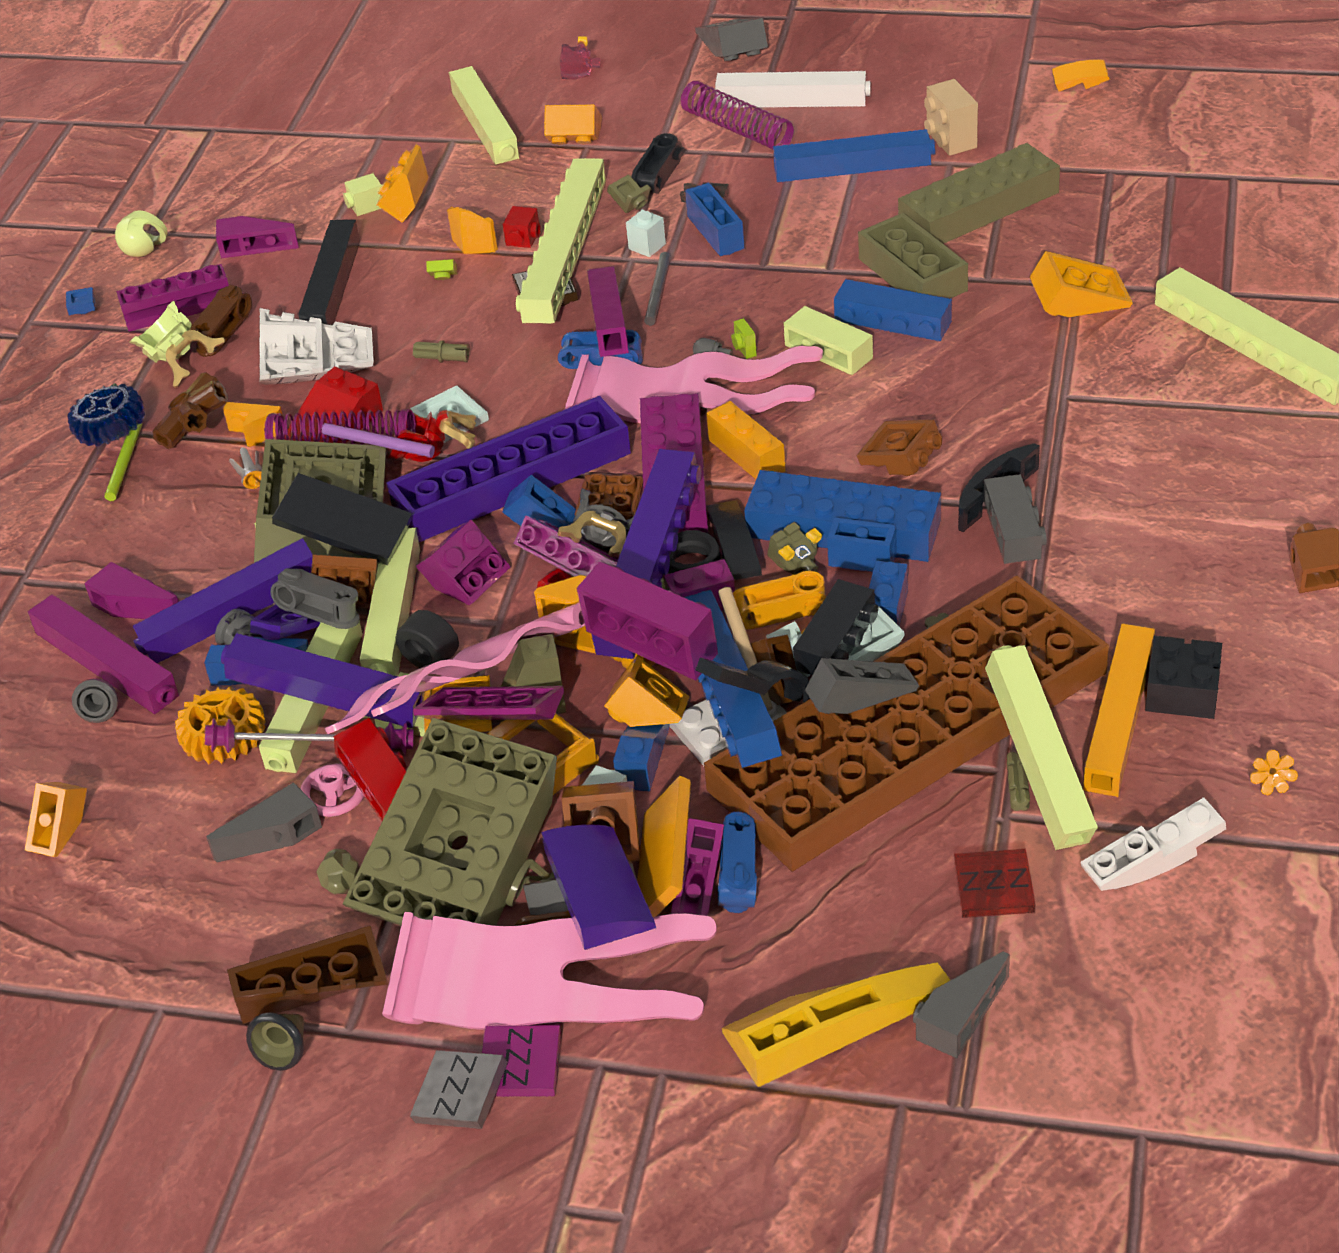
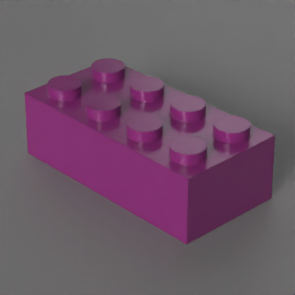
(647, 619)

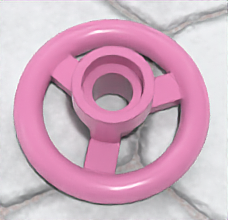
(332, 783)

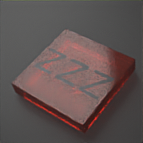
(994, 883)

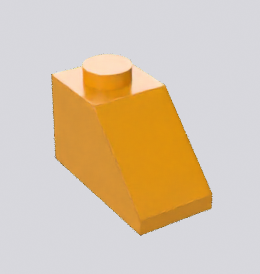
(54, 817)

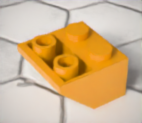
(404, 184)

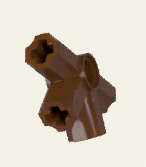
(190, 410)

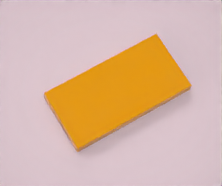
(664, 846)

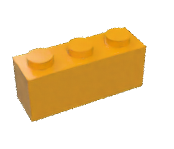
(745, 440)

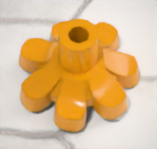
(1273, 772)

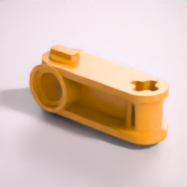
(780, 599)

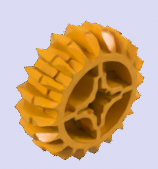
(219, 705)

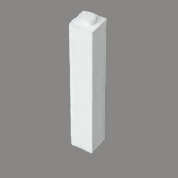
(795, 88)

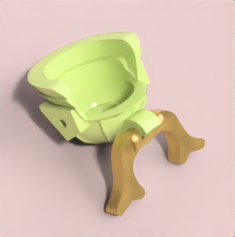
(171, 339)

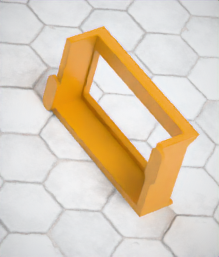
(571, 761)

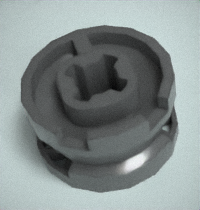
(241, 625)

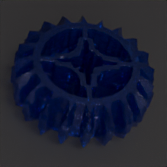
(106, 414)

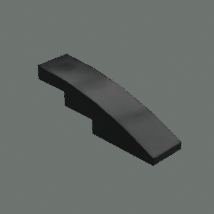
(734, 539)

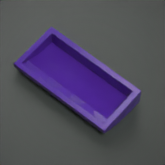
(597, 883)

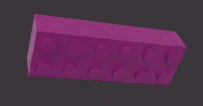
(675, 425)

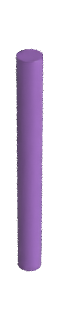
(378, 440)

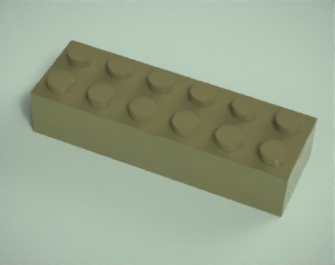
(982, 193)

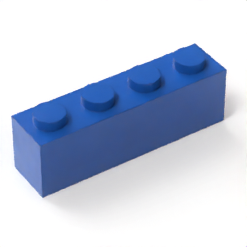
(893, 310)

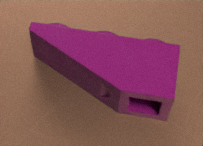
(126, 594)

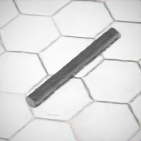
(657, 289)

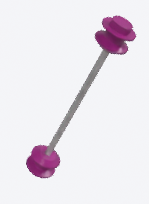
(225, 736)

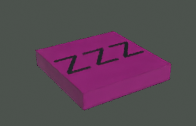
(530, 1058)

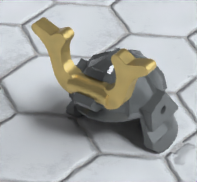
(598, 526)

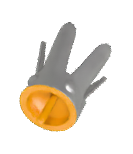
(250, 473)

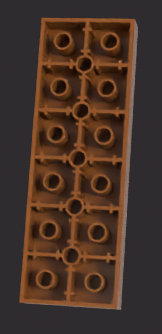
(861, 764)

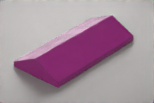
(491, 703)

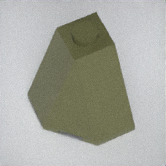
(535, 665)

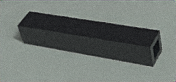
(331, 272)

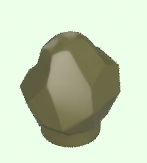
(337, 871)

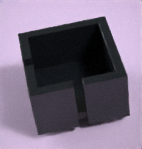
(1184, 677)

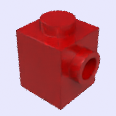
(521, 227)

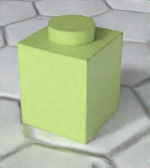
(362, 194)

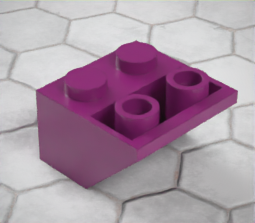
(463, 564)

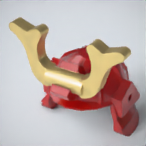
(432, 432)

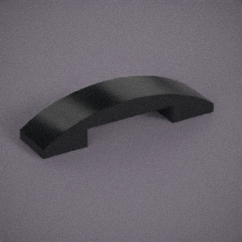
(1014, 462)

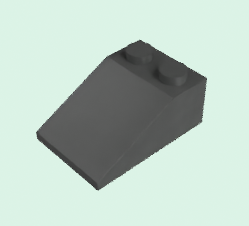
(734, 37)

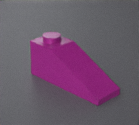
(253, 236)
(700, 866)

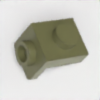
(629, 194)

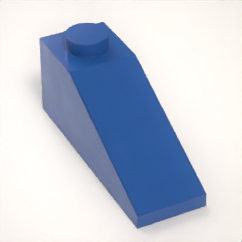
(640, 754)

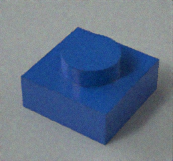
(80, 301)

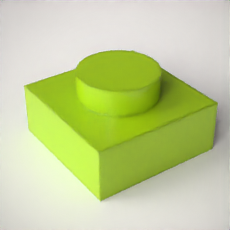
(441, 269)
(744, 338)

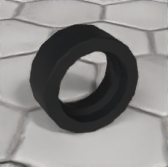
(694, 542)

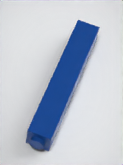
(853, 155)

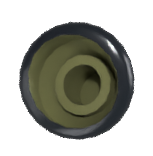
(276, 1040)

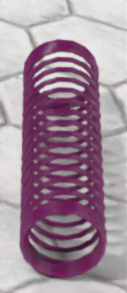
(684, 99)
(281, 424)

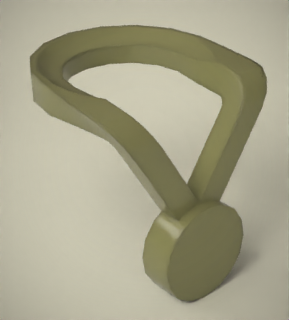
(520, 880)

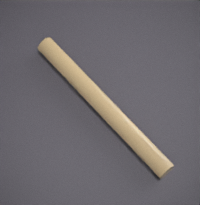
(740, 634)

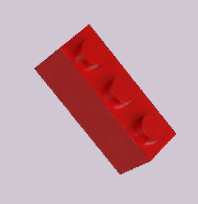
(371, 763)

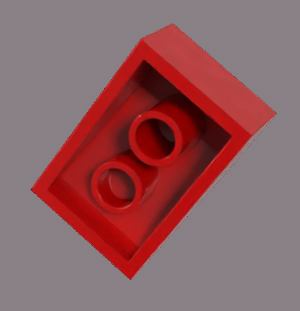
(338, 392)

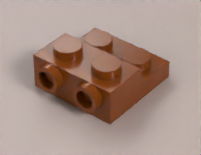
(901, 446)

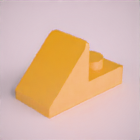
(249, 420)

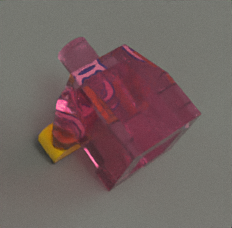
(577, 61)

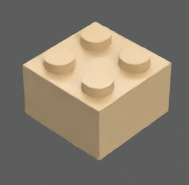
(951, 117)

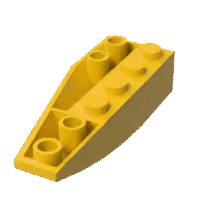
(827, 1019)

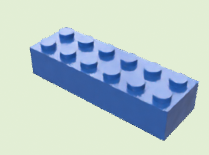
(815, 501)

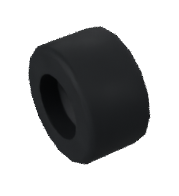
(426, 639)

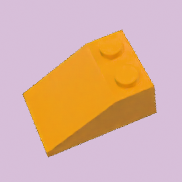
(1077, 286)

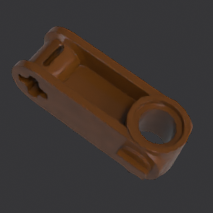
(222, 316)

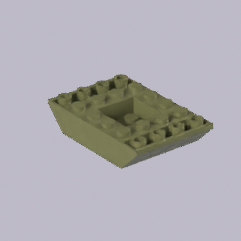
(342, 465)
(452, 789)

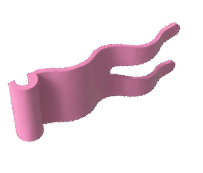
(625, 382)
(468, 661)
(514, 974)

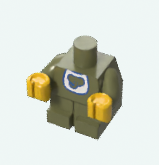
(793, 549)

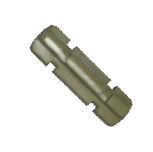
(1017, 783)

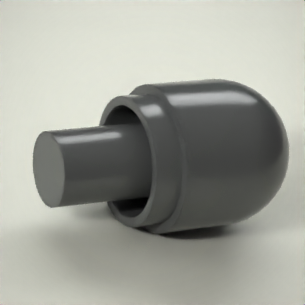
(709, 345)

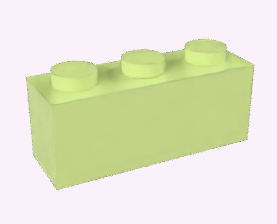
(842, 344)

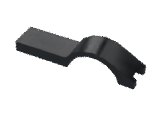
(758, 677)

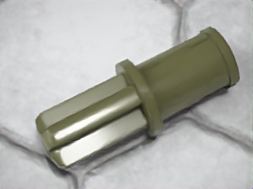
(441, 351)

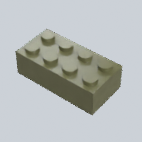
(912, 258)

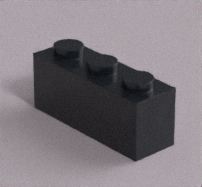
(836, 626)

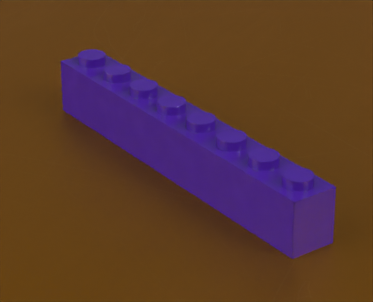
(656, 526)

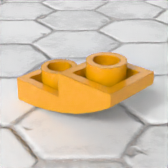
(1086, 72)

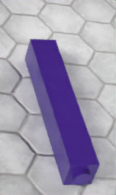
(200, 613)
(311, 677)

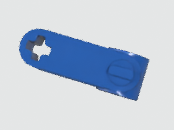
(586, 344)
(737, 864)

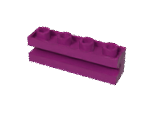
(190, 291)
(574, 558)

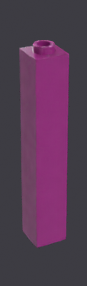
(607, 311)
(104, 654)

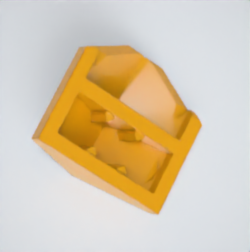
(471, 232)

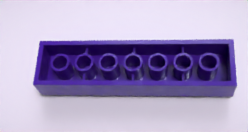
(483, 476)

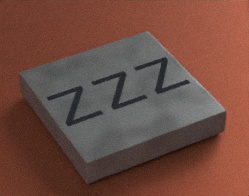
(458, 1089)

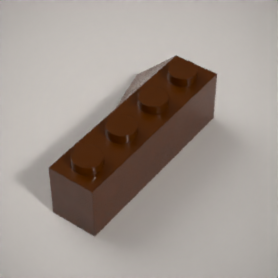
(307, 974)

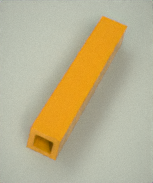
(1119, 711)

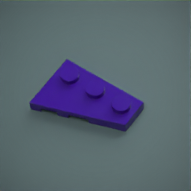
(278, 623)

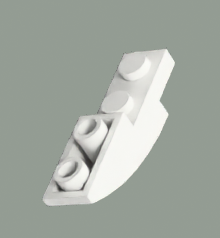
(1155, 851)

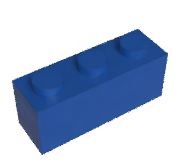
(715, 219)

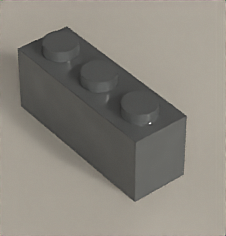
(1014, 519)

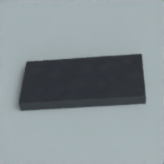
(342, 518)

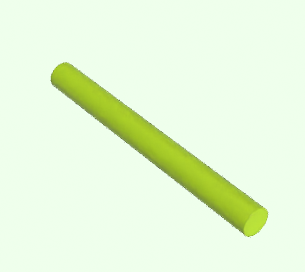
(122, 464)

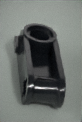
(658, 162)

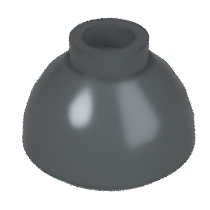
(95, 700)

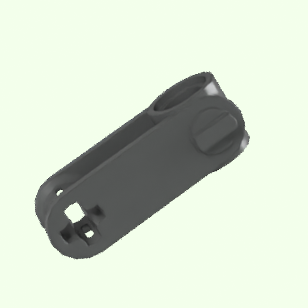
(316, 598)

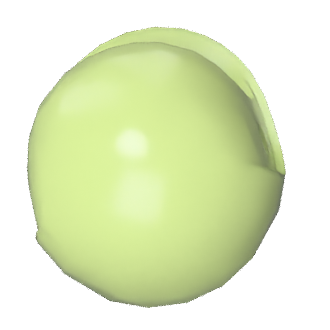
(132, 237)

